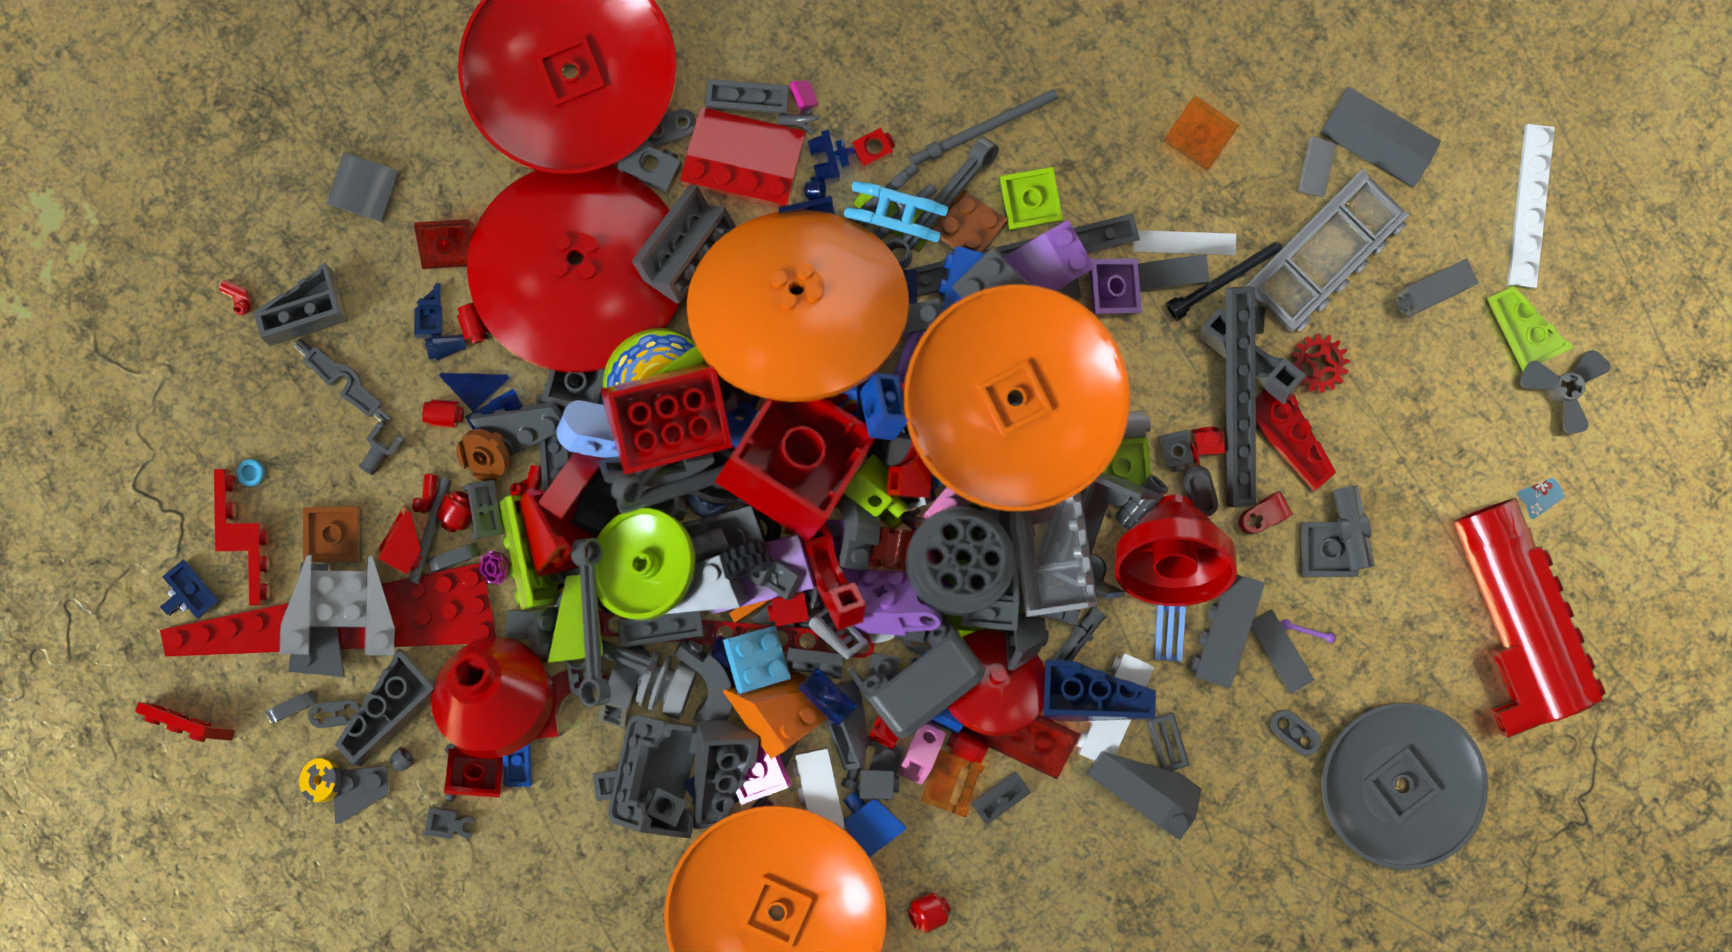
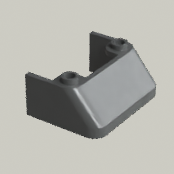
(1095, 500)
(926, 684)

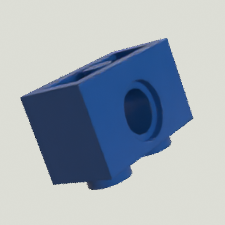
(883, 406)

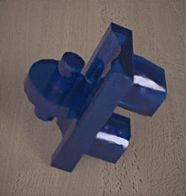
(829, 169)

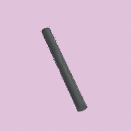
(430, 530)

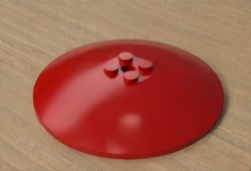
(560, 125)
(540, 302)

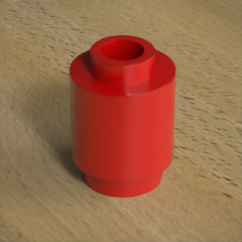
(471, 324)
(442, 413)
(968, 746)

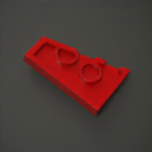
(176, 722)

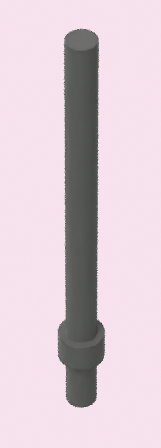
(936, 149)

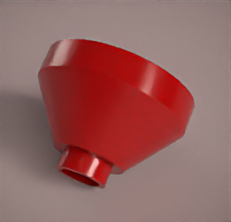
(1175, 556)
(492, 697)

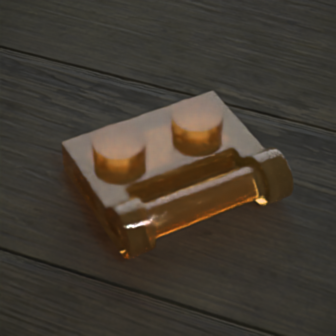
(943, 780)

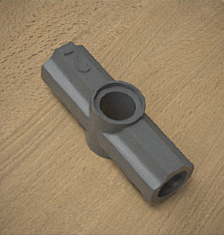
(1354, 528)

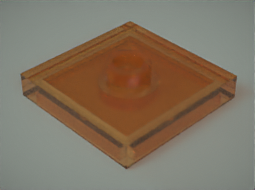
(1201, 133)

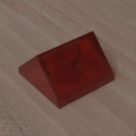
(443, 242)

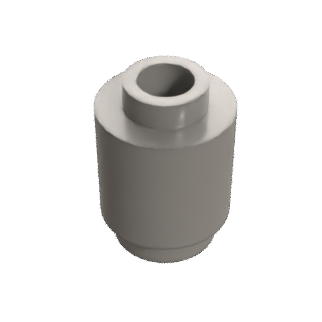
(1137, 425)

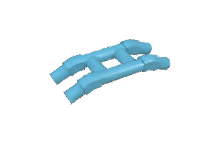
(904, 225)

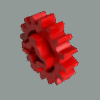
(1336, 368)

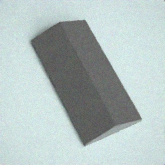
(1380, 137)

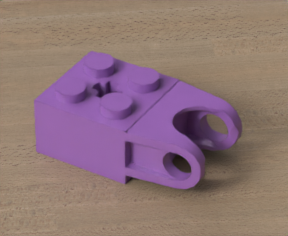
(893, 604)

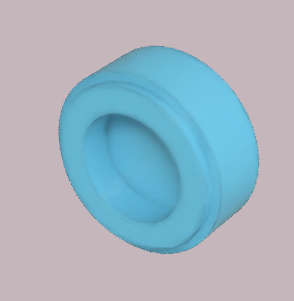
(250, 473)

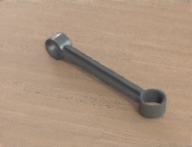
(980, 156)
(638, 479)
(590, 621)

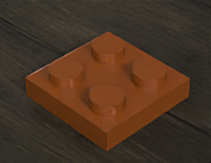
(970, 224)
(331, 534)

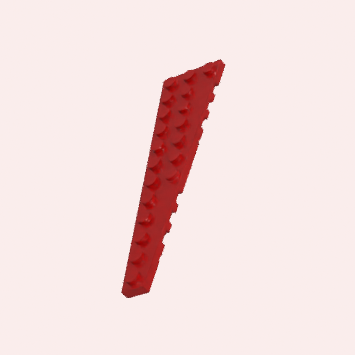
(441, 610)

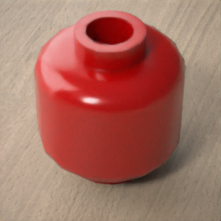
(454, 511)
(929, 912)

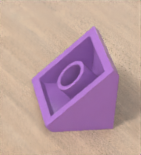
(1115, 287)

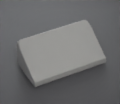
(1316, 166)

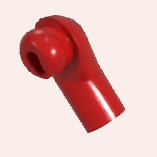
(240, 297)
(532, 482)
(428, 495)

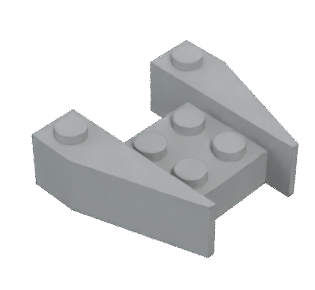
(338, 601)

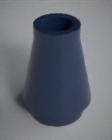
(444, 345)

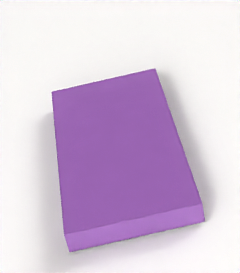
(789, 551)

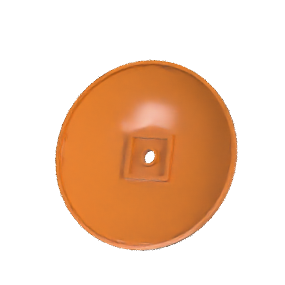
(803, 342)
(1069, 385)
(768, 859)

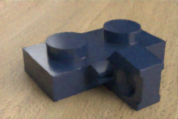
(187, 591)

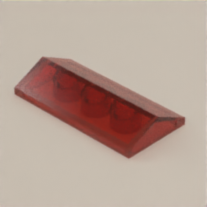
(1041, 745)

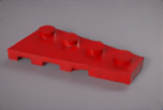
(1293, 439)

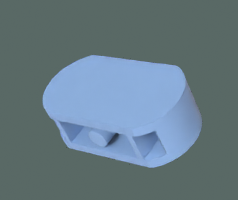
(586, 430)

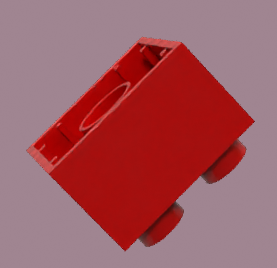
(796, 461)

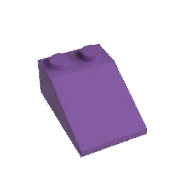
(1052, 258)

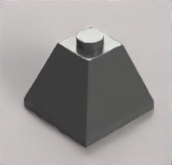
(568, 387)

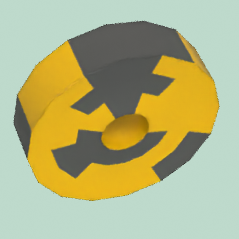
(330, 782)

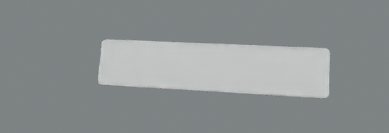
(1186, 242)

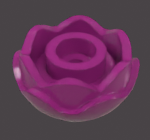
(495, 567)

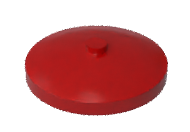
(1004, 698)

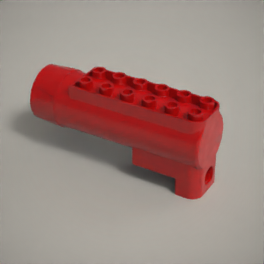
(1540, 647)

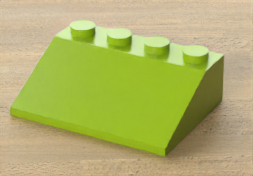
(531, 590)

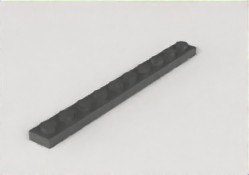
(1093, 237)

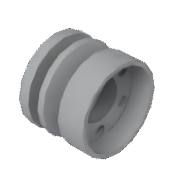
(666, 685)

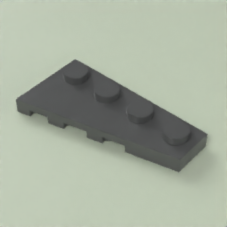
(324, 647)

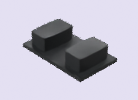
(596, 506)

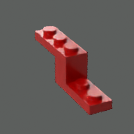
(241, 537)

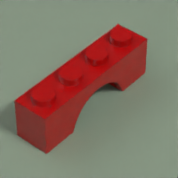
(911, 475)
(838, 595)

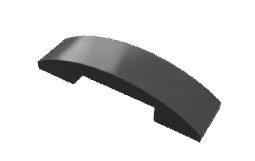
(671, 472)

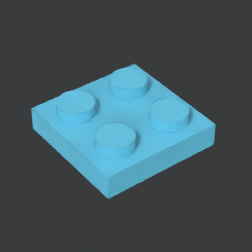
(756, 659)

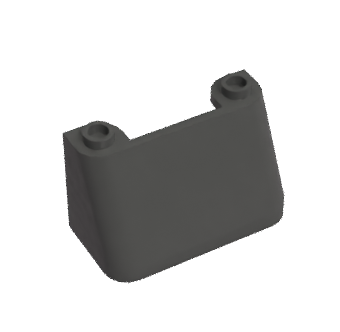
(658, 756)

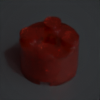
(891, 549)

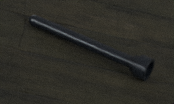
(1179, 306)

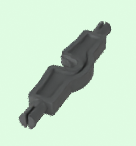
(353, 391)

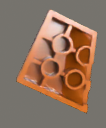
(777, 713)

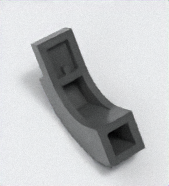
(860, 534)
(716, 675)

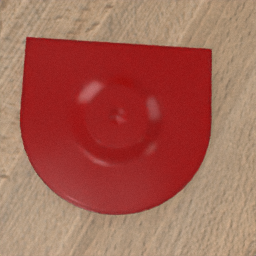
(1195, 455)

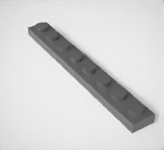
(1240, 396)

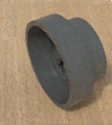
(926, 577)

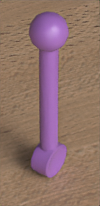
(1330, 637)

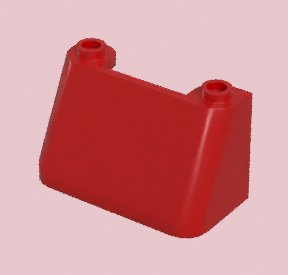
(548, 538)

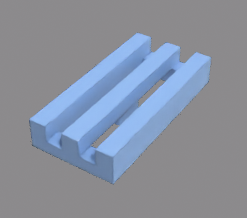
(1180, 633)

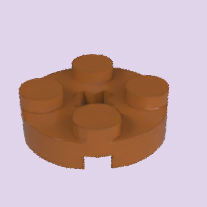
(492, 446)

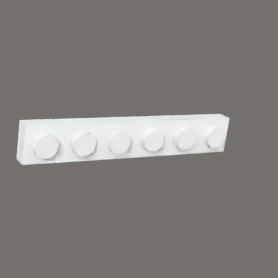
(1530, 206)

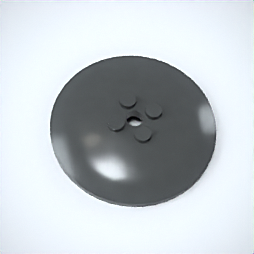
(1443, 794)

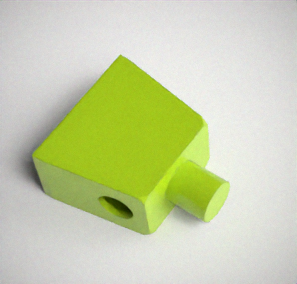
(869, 489)

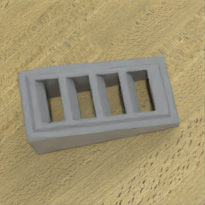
(825, 631)

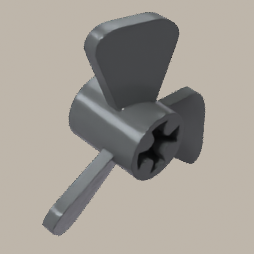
(1540, 377)

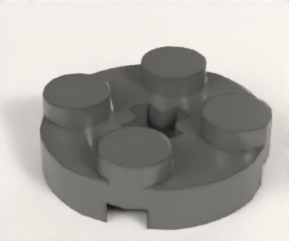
(540, 631)

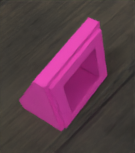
(803, 95)

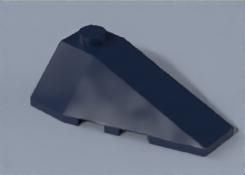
(1092, 695)

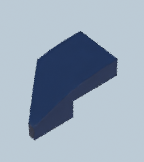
(429, 314)

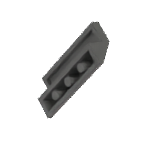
(681, 242)

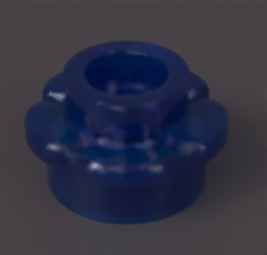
(815, 188)

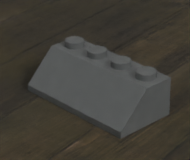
(1227, 632)

